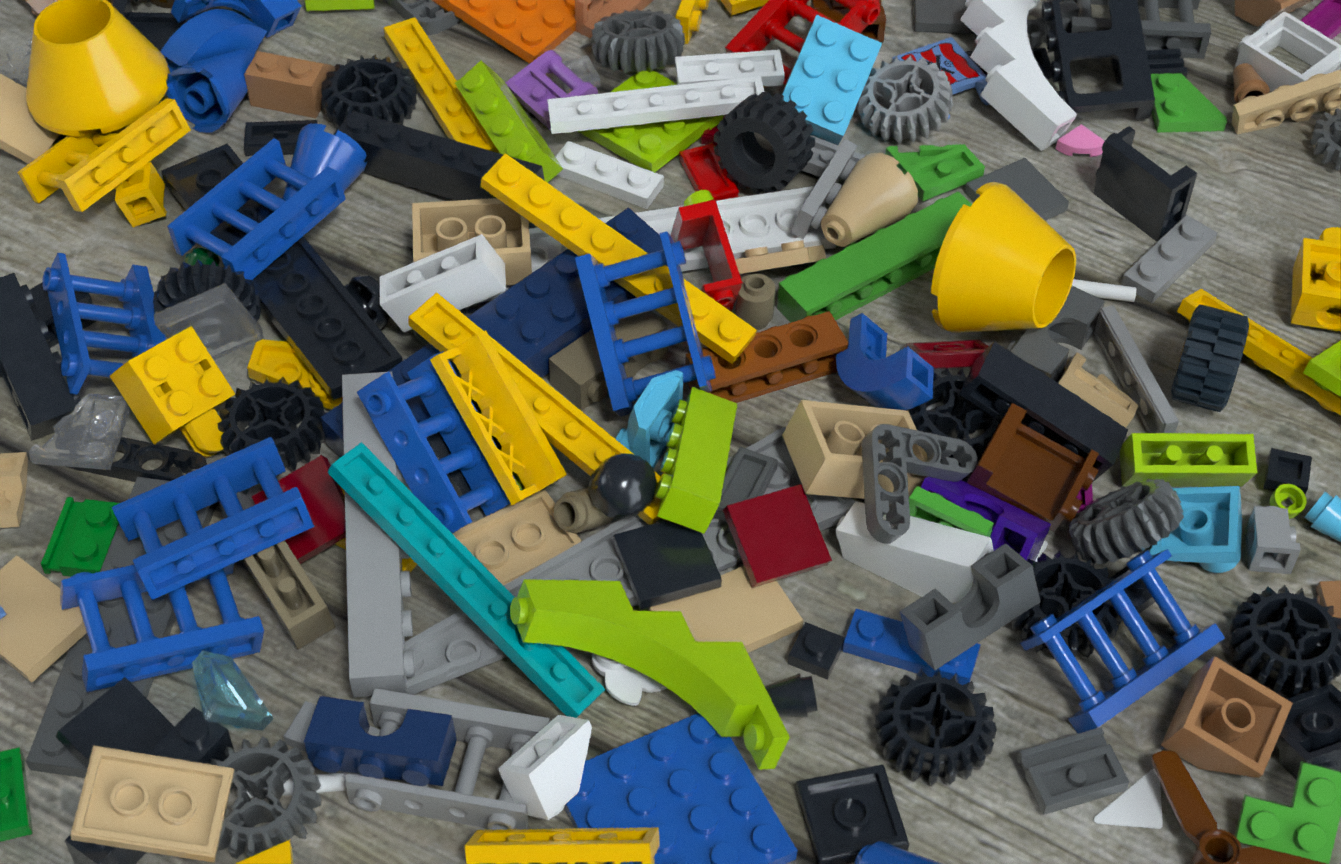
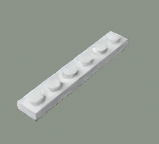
(650, 104)

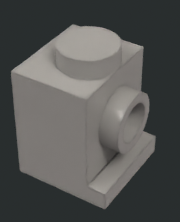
(1271, 541)

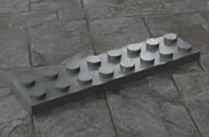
(69, 694)

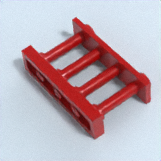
(772, 18)

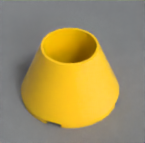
(91, 69)
(1001, 266)

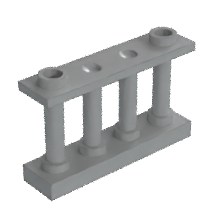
(473, 724)

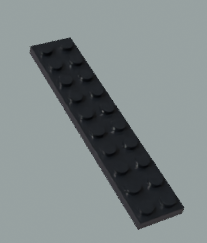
(297, 288)

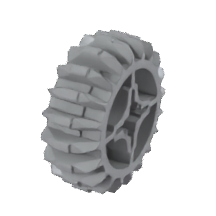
(907, 107)

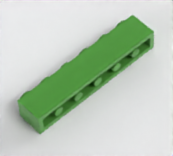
(870, 266)

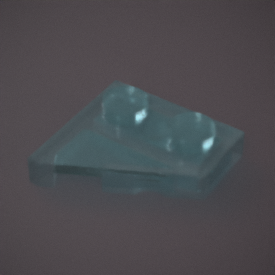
(227, 694)

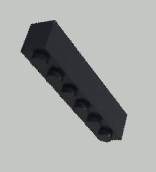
(424, 158)

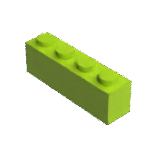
(505, 119)
(696, 459)

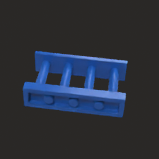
(273, 235)
(607, 314)
(137, 316)
(416, 458)
(223, 542)
(151, 654)
(1127, 683)

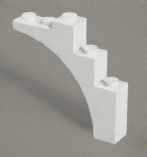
(1014, 77)

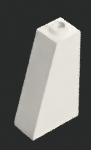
(920, 559)

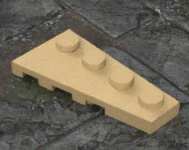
(1296, 102)

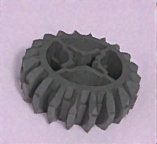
(637, 40)
(1126, 521)
(276, 767)

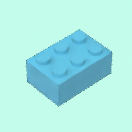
(830, 77)

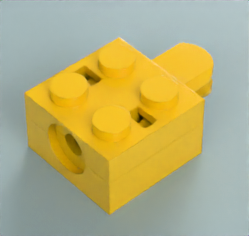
(1318, 282)
(176, 390)

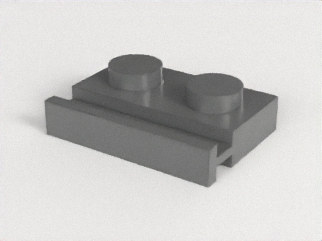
(1072, 771)

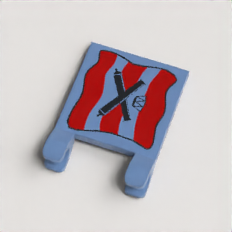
(955, 62)

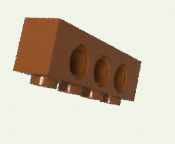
(778, 359)

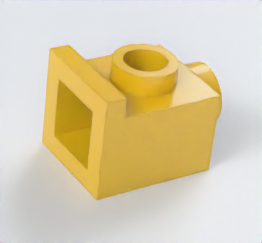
(142, 196)

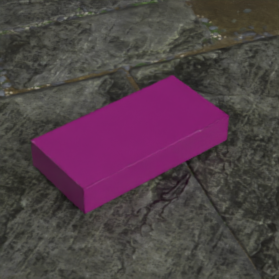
(1325, 18)

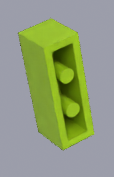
(1188, 459)

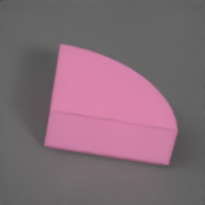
(1080, 141)

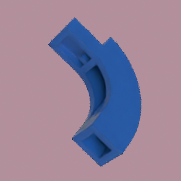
(268, 14)
(211, 35)
(883, 381)

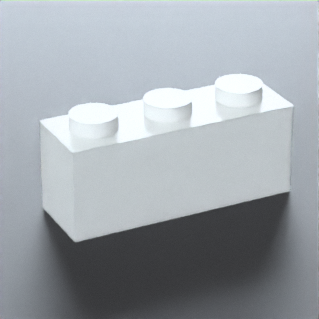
(458, 274)

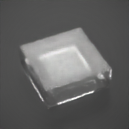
(584, 70)

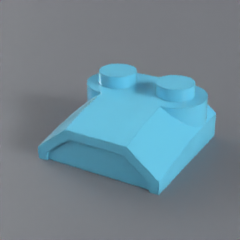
(651, 417)
(1209, 528)

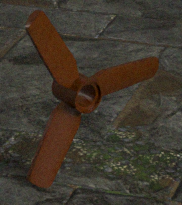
(1200, 824)

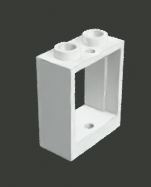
(1294, 37)

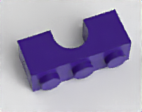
(1010, 524)

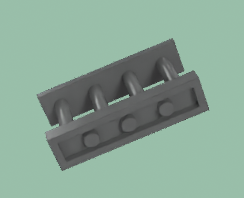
(1184, 35)

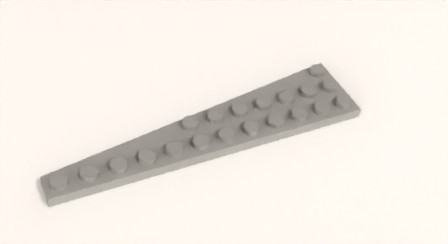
(460, 646)

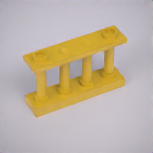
(98, 162)

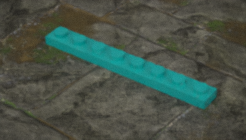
(461, 577)

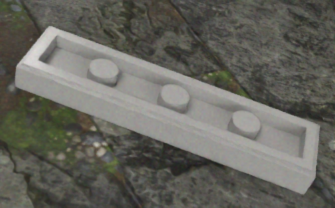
(1134, 372)

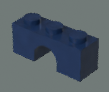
(413, 753)

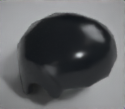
(367, 293)
(623, 485)

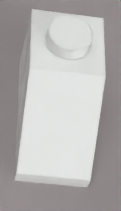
(548, 767)

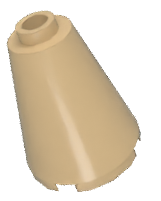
(869, 200)

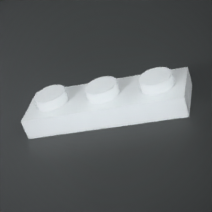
(731, 66)
(609, 175)

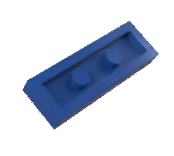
(886, 642)

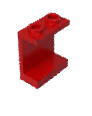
(703, 226)

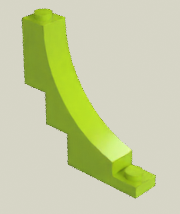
(709, 676)

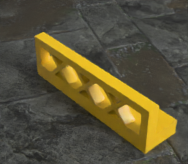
(502, 415)
(563, 846)

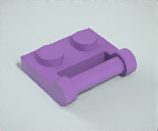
(533, 87)

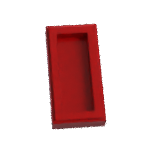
(705, 173)

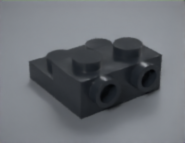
(1312, 730)

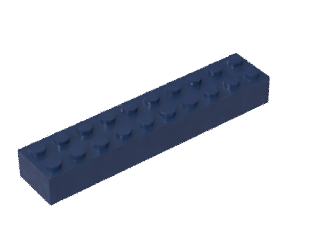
(528, 319)

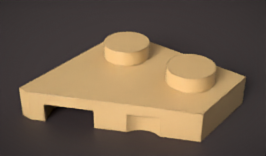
(791, 254)
(1098, 391)

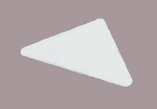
(1136, 806)

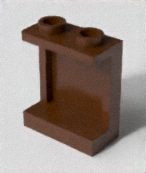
(1033, 471)

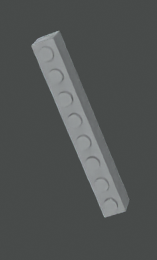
(373, 570)

